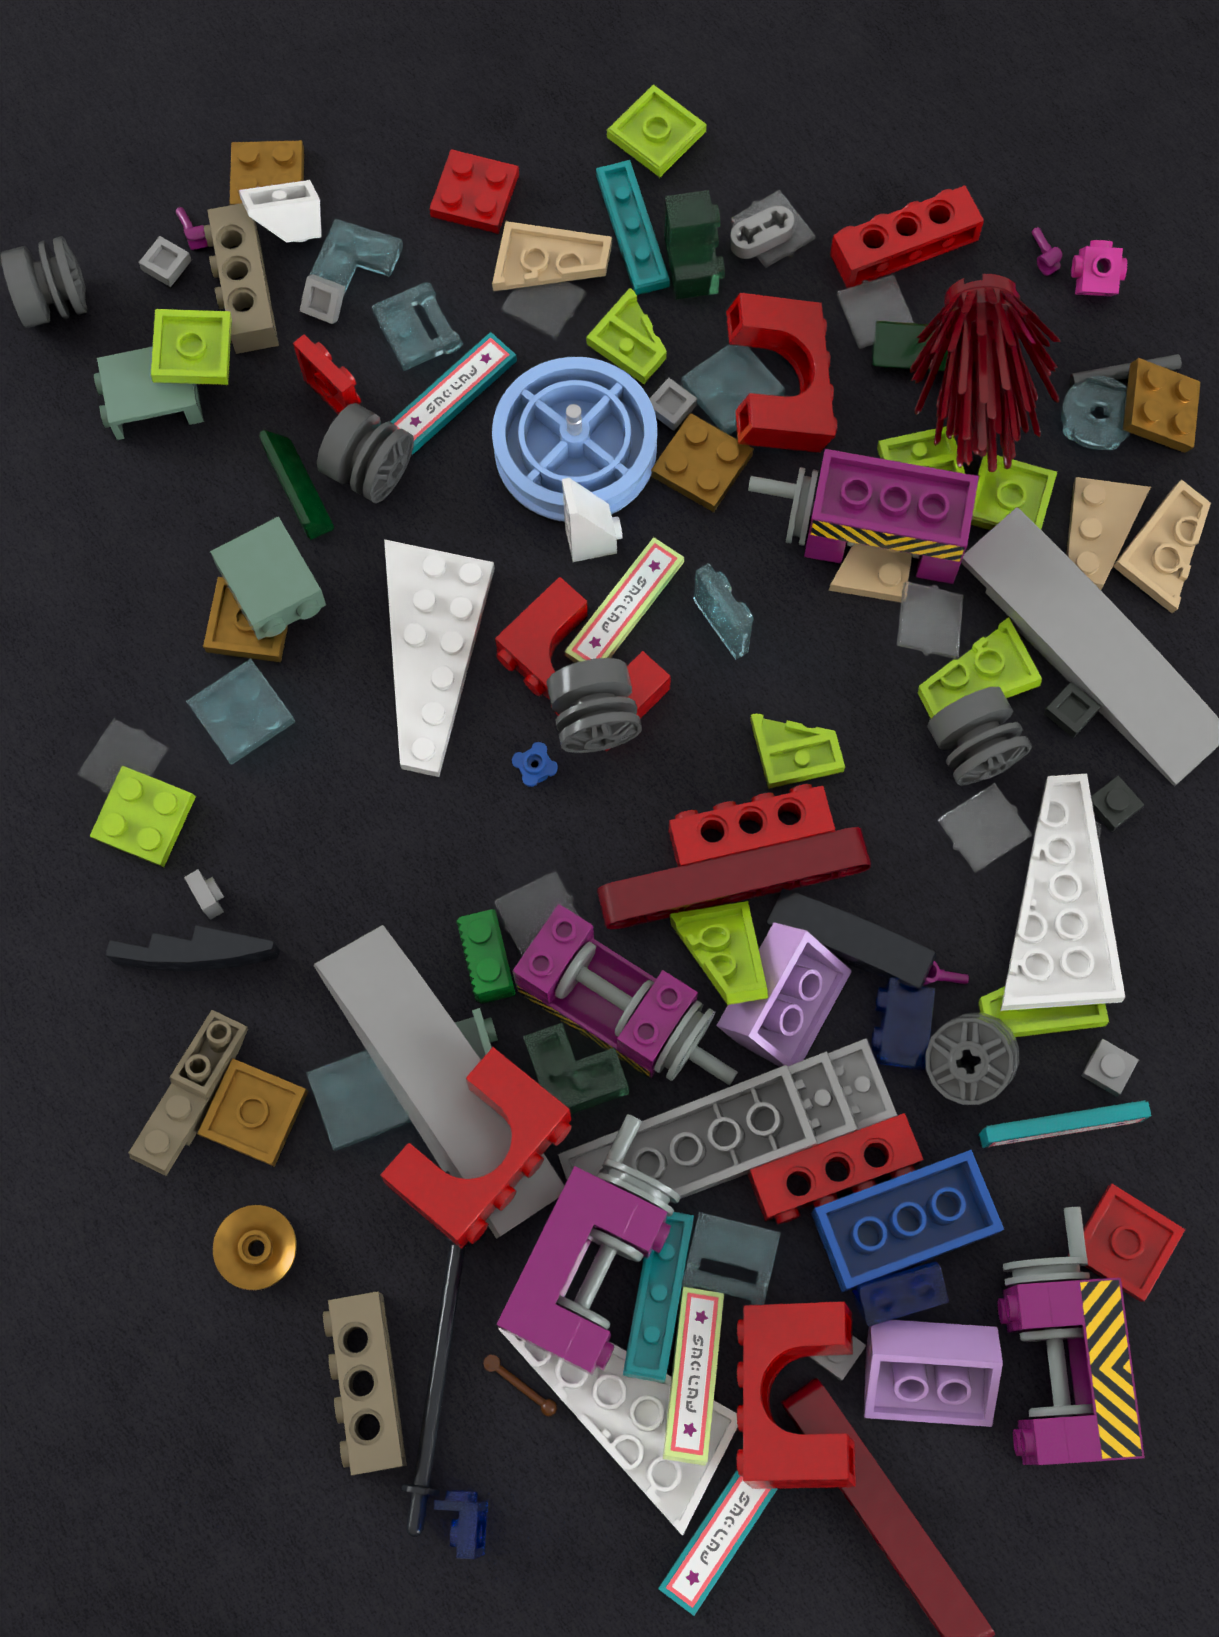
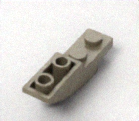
(190, 1093)

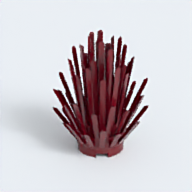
(984, 367)

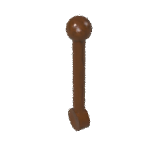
(493, 1364)

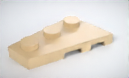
(548, 255)
(1100, 524)
(1164, 546)
(873, 573)

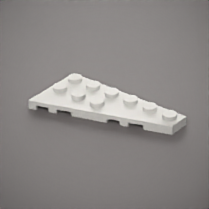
(434, 627)
(1064, 926)
(630, 1423)

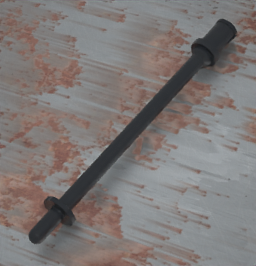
(422, 1477)

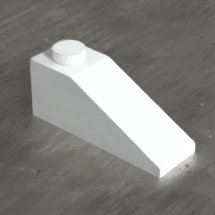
(588, 523)

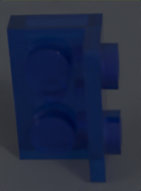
(904, 1025)
(901, 1294)
(469, 1530)

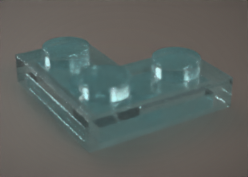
(355, 246)

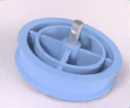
(578, 424)

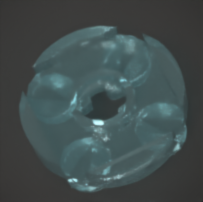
(1083, 426)

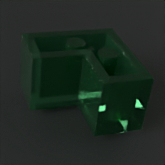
(691, 244)
(579, 1082)

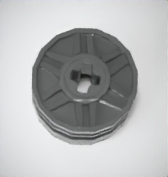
(44, 282)
(365, 452)
(593, 705)
(978, 732)
(984, 1038)

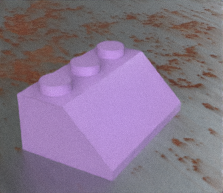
(801, 989)
(932, 1372)

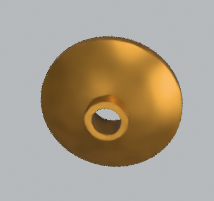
(236, 1237)

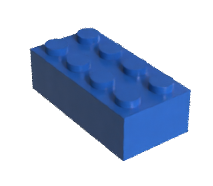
(906, 1220)

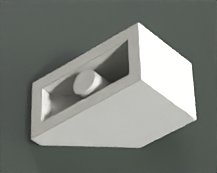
(285, 209)

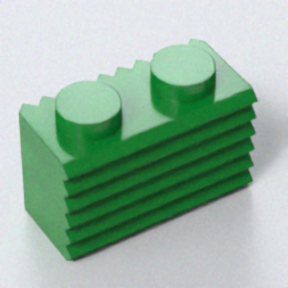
(485, 956)

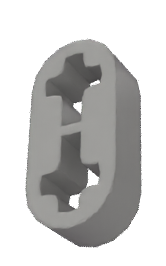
(763, 234)

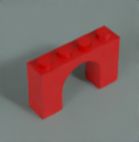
(798, 334)
(539, 629)
(463, 1205)
(770, 1341)

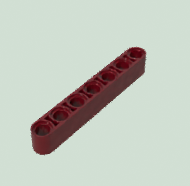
(734, 878)
(892, 1522)

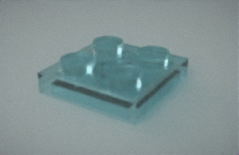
(726, 381)
(727, 616)
(240, 711)
(355, 1100)

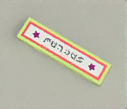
(626, 603)
(693, 1376)

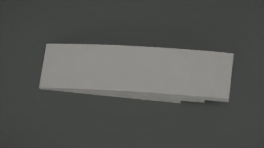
(1094, 645)
(427, 1067)
(751, 1122)

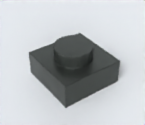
(1072, 709)
(1115, 803)

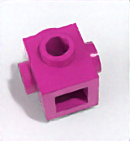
(1088, 277)

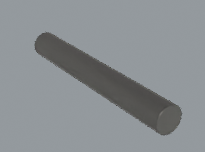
(1122, 371)

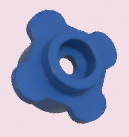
(538, 774)

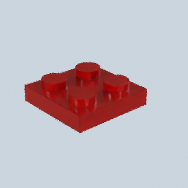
(474, 191)
(330, 382)
(1129, 1241)

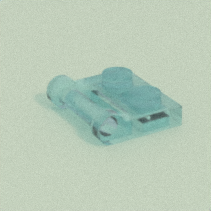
(406, 331)
(733, 1245)

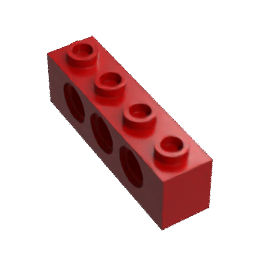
(894, 251)
(804, 801)
(890, 1136)

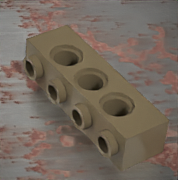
(229, 228)
(387, 1448)

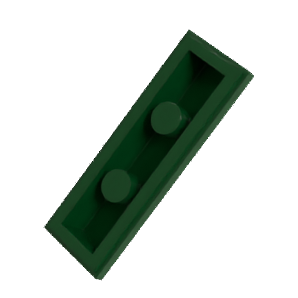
(897, 344)
(296, 484)

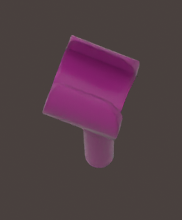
(195, 235)
(1049, 260)
(937, 974)

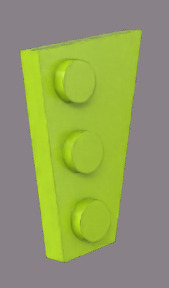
(991, 662)
(725, 949)
(1044, 1020)

